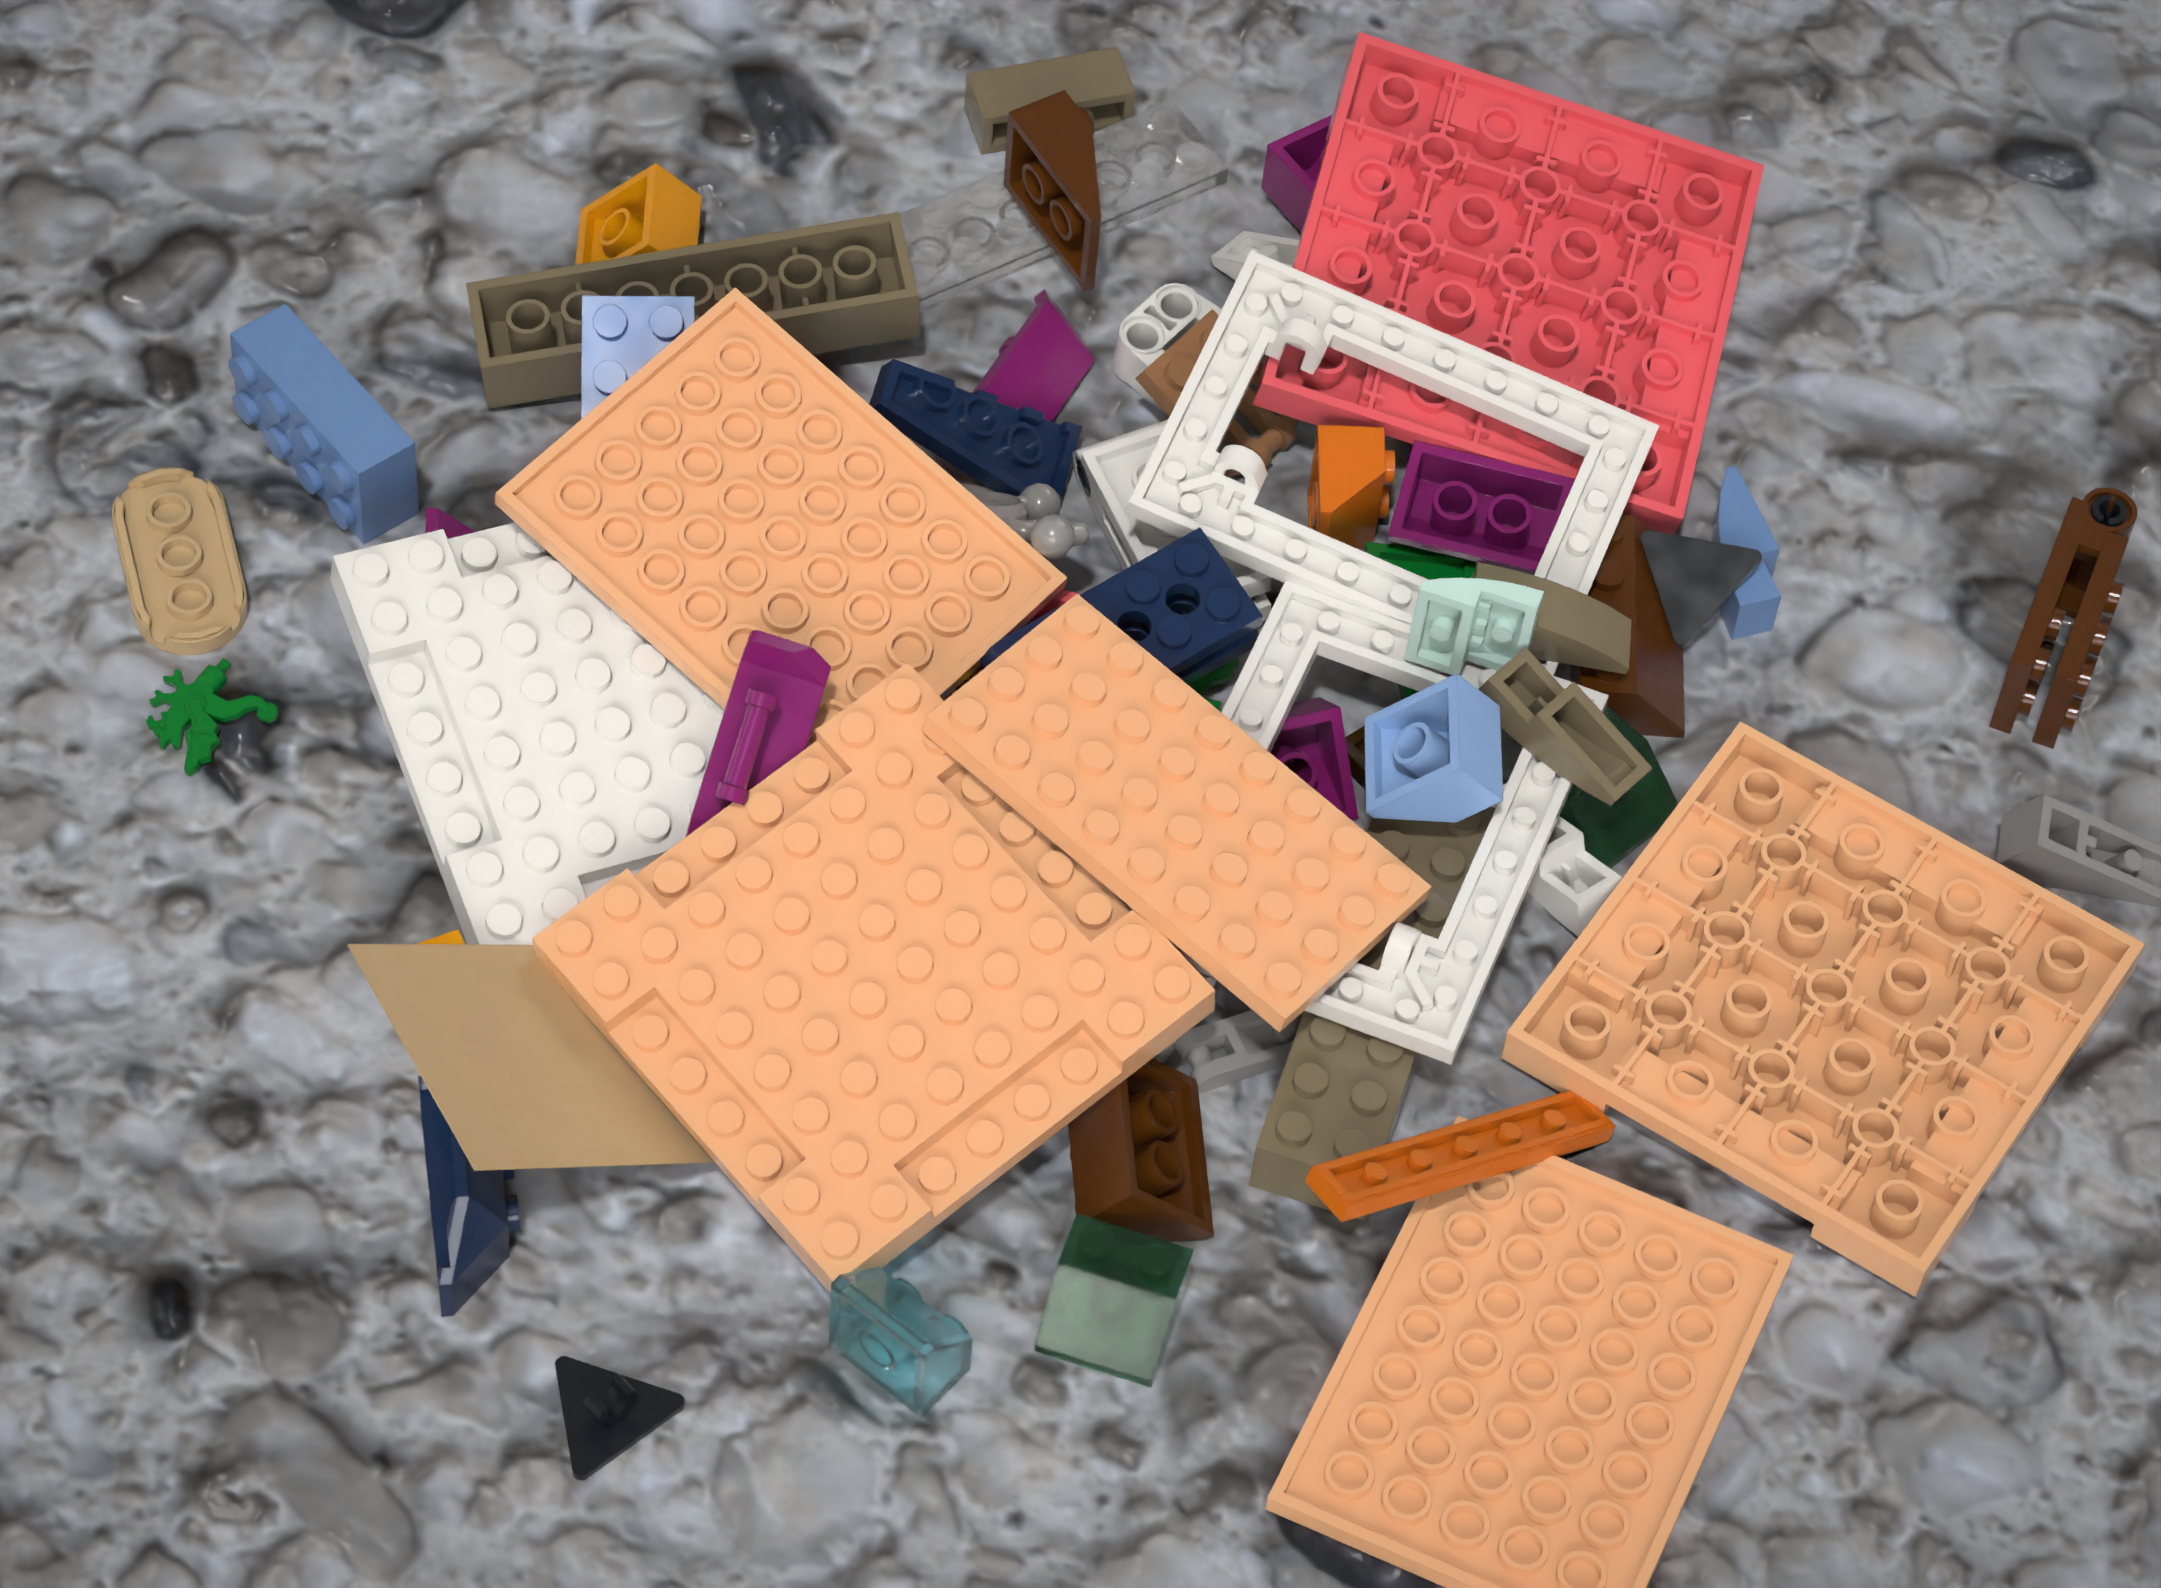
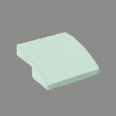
(1471, 622)

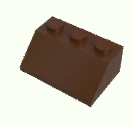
(1144, 1157)

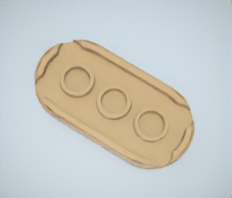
(179, 562)

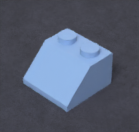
(1434, 755)

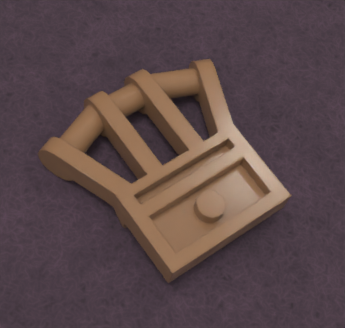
(1170, 372)

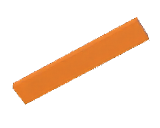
(1458, 1154)

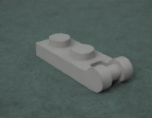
(1250, 1045)

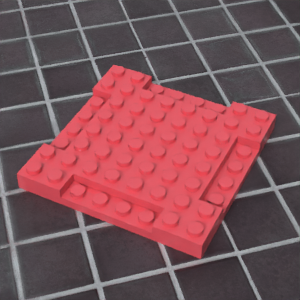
(1533, 238)

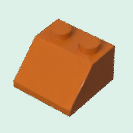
(1348, 482)

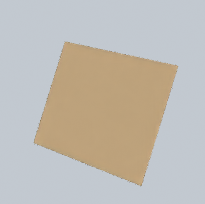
(518, 1061)

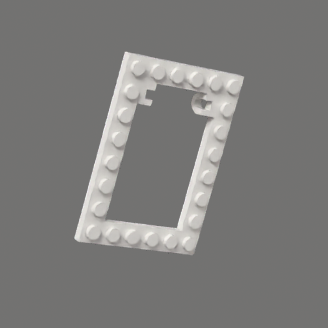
(1282, 306)
(1437, 992)

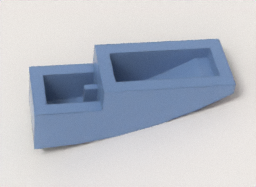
(1741, 524)

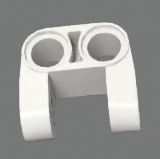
(1154, 329)

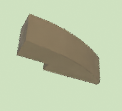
(1571, 624)
(1564, 729)

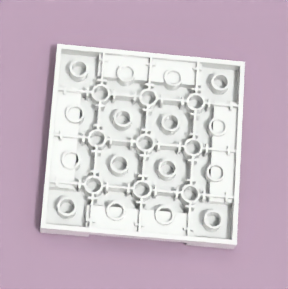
(523, 722)

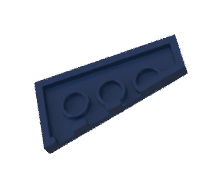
(974, 431)

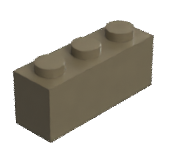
(1091, 79)

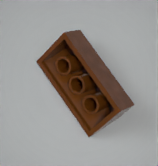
(1653, 688)

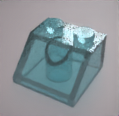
(897, 1337)

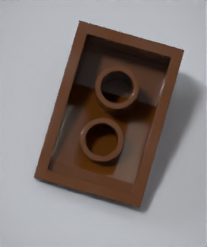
(1055, 179)

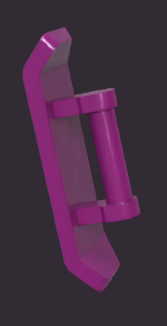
(1039, 362)
(762, 722)

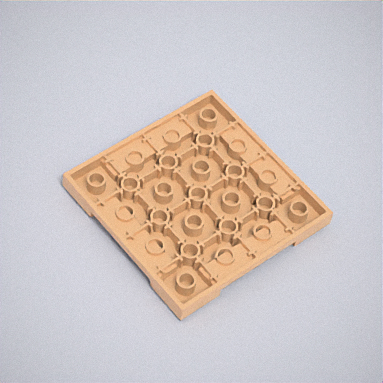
(871, 985)
(1825, 1003)

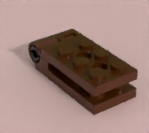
(2076, 585)

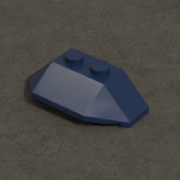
(467, 1211)

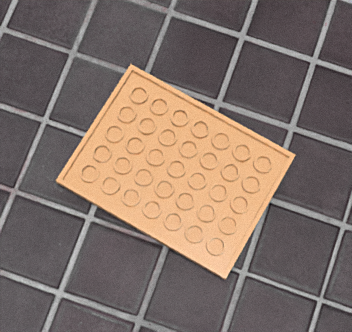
(771, 498)
(1532, 1383)

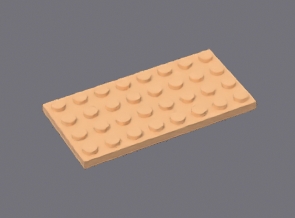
(1177, 811)

